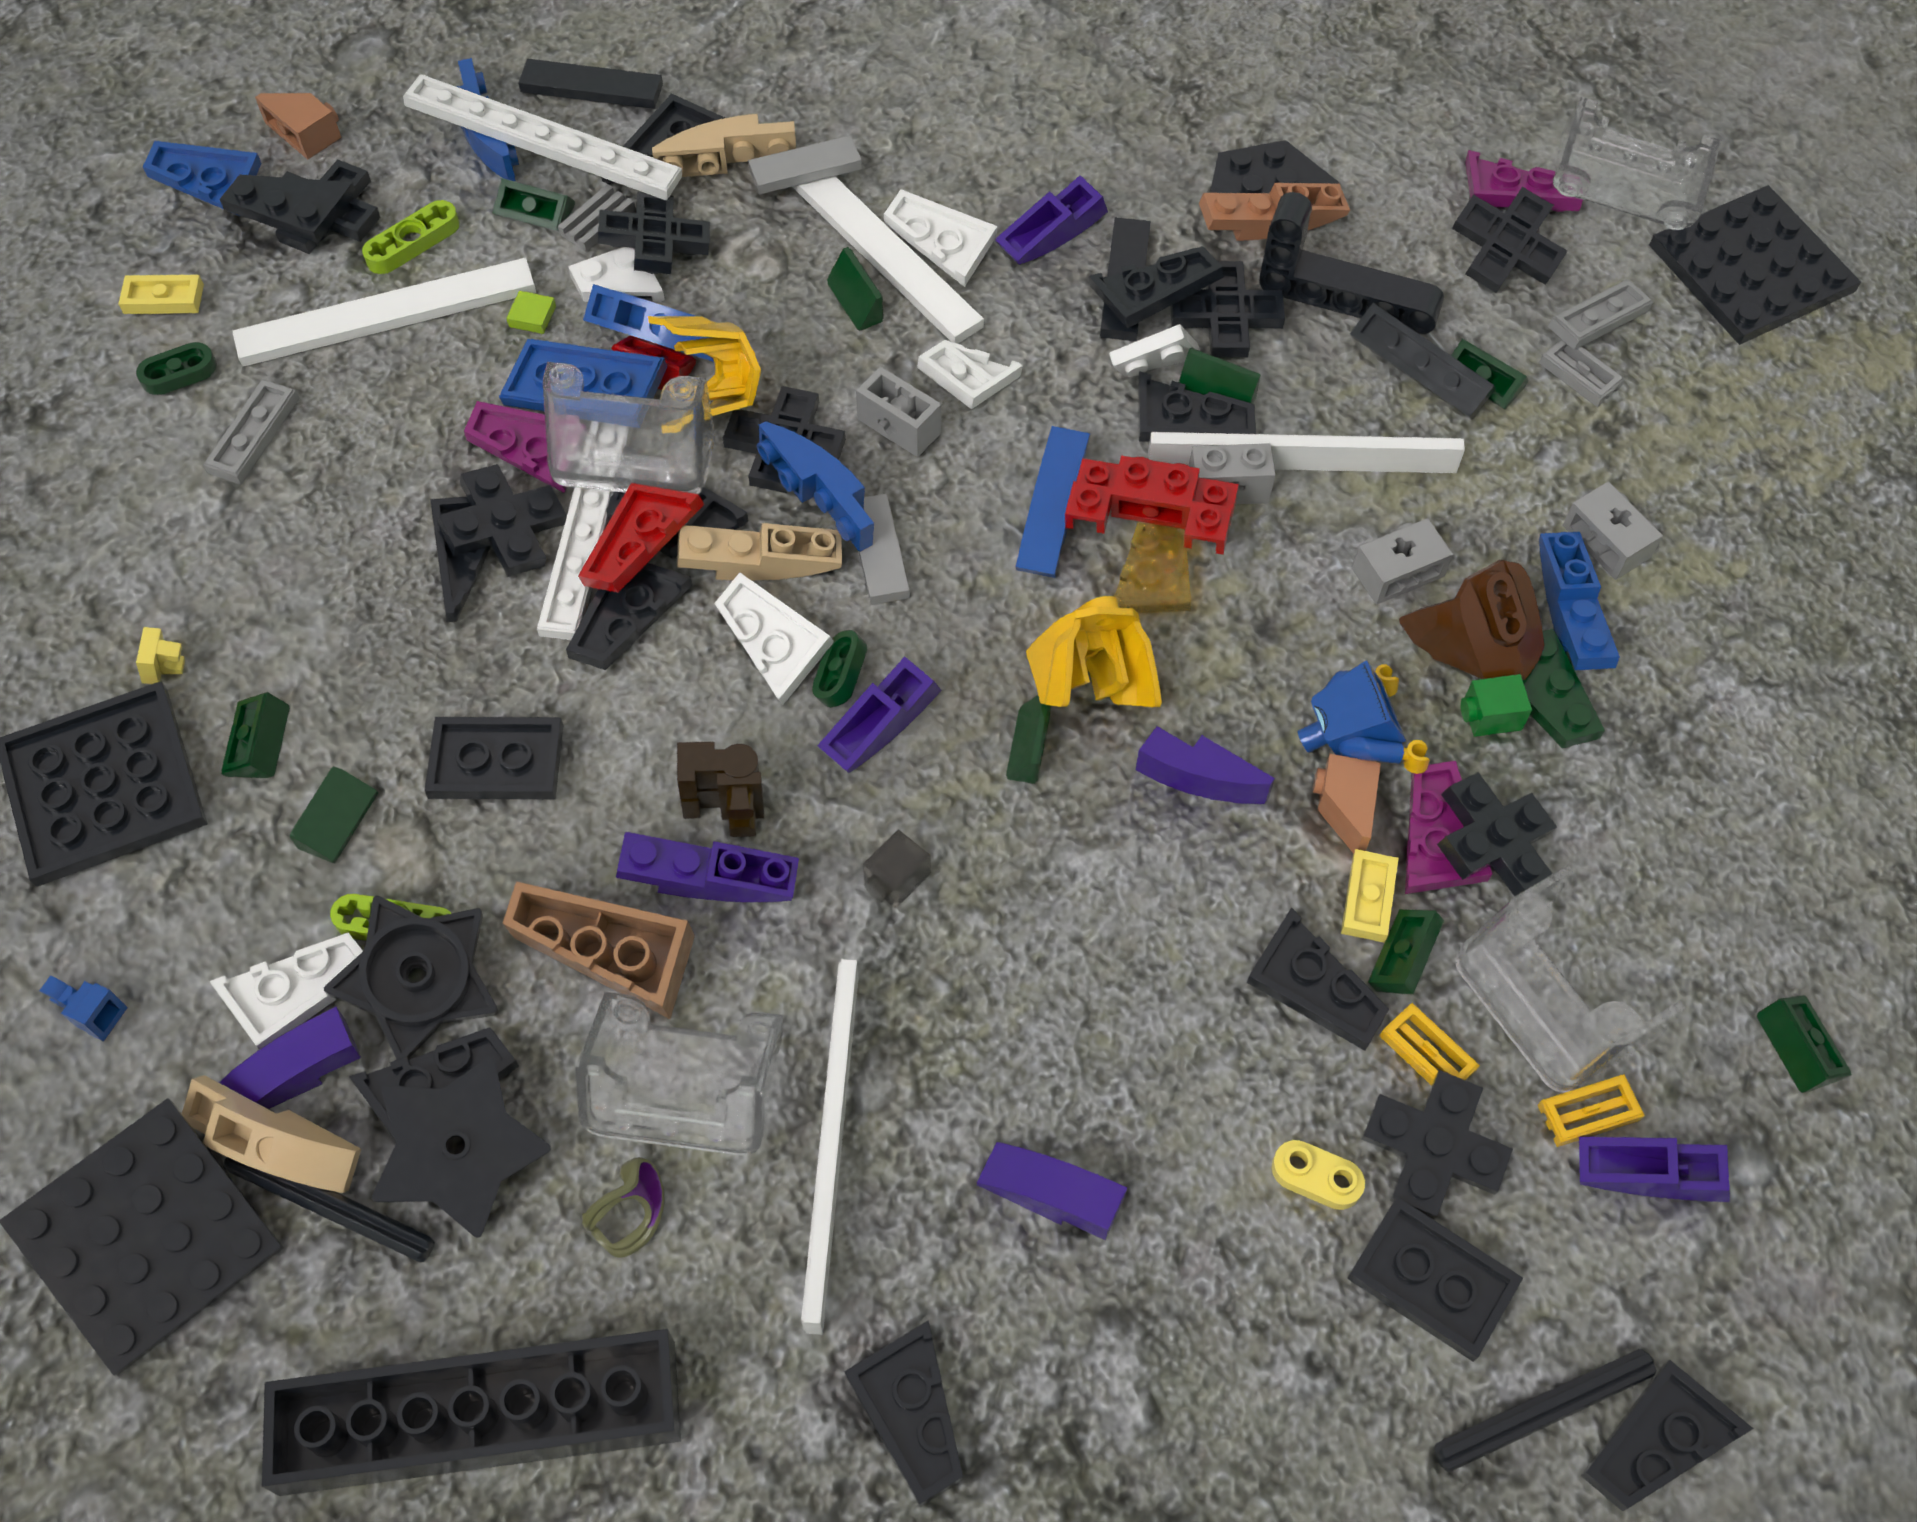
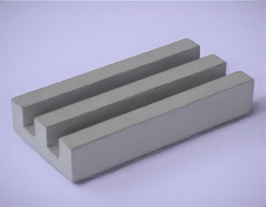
(588, 216)
(1578, 374)

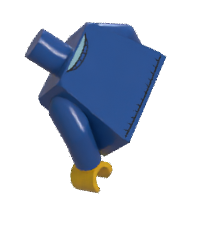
(1360, 719)

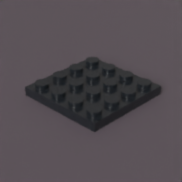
(1755, 264)
(99, 783)
(141, 1236)

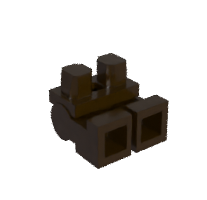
(721, 780)

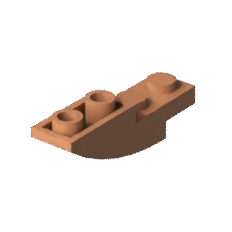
(1252, 213)

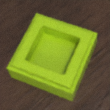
(531, 312)

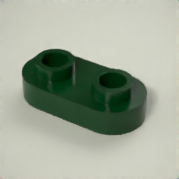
(176, 368)
(840, 669)

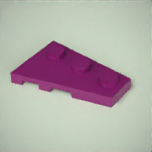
(1501, 183)
(513, 437)
(1428, 824)

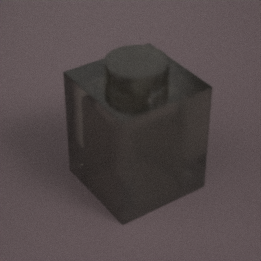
(896, 869)

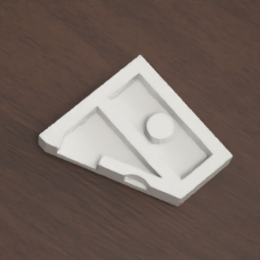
(615, 272)
(1154, 352)
(967, 372)

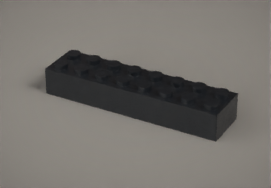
(470, 1412)

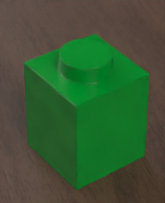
(1496, 705)

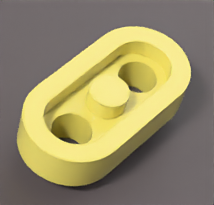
(1317, 1177)

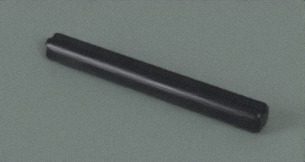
(341, 1211)
(1544, 1410)

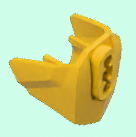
(735, 360)
(1101, 642)

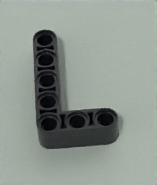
(1335, 282)

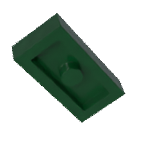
(1406, 951)

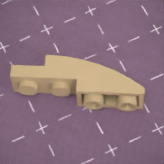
(723, 141)
(764, 555)
(267, 1140)

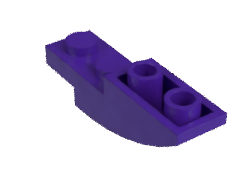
(706, 873)

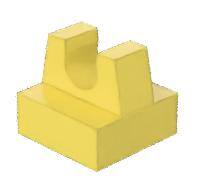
(158, 656)

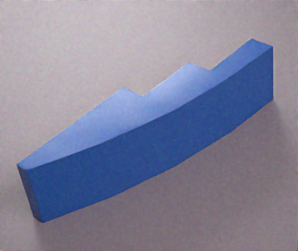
(1045, 521)

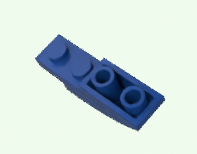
(494, 153)
(630, 316)
(817, 474)
(1573, 601)

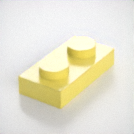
(161, 294)
(1369, 896)

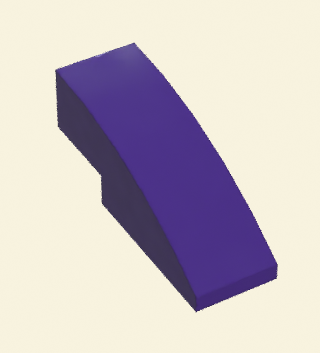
(1053, 221)
(879, 715)
(1202, 769)
(295, 1061)
(1655, 1168)
(1053, 1188)

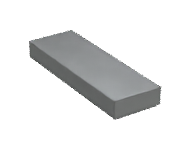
(805, 164)
(1600, 314)
(251, 431)
(883, 560)

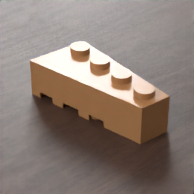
(608, 942)

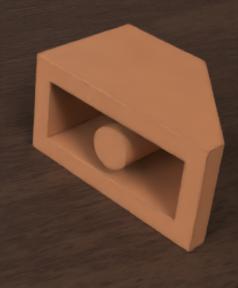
(300, 120)
(1348, 797)

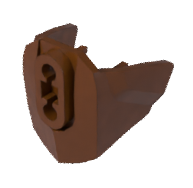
(1487, 627)

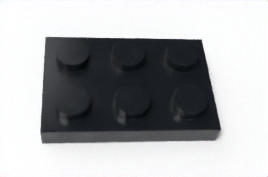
(494, 758)
(1435, 1279)

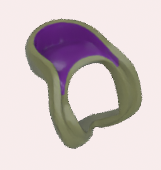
(641, 1184)

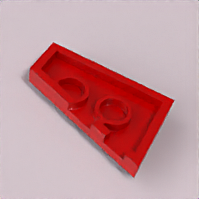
(636, 533)

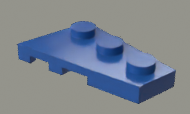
(199, 169)

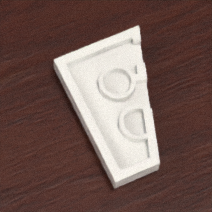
(941, 233)
(773, 635)
(287, 992)

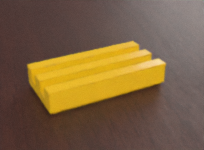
(1439, 1037)
(1557, 1122)

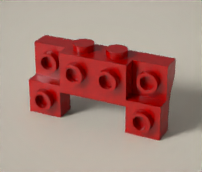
(1154, 495)

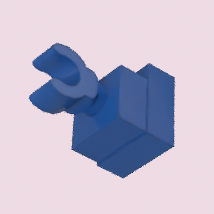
(89, 1008)

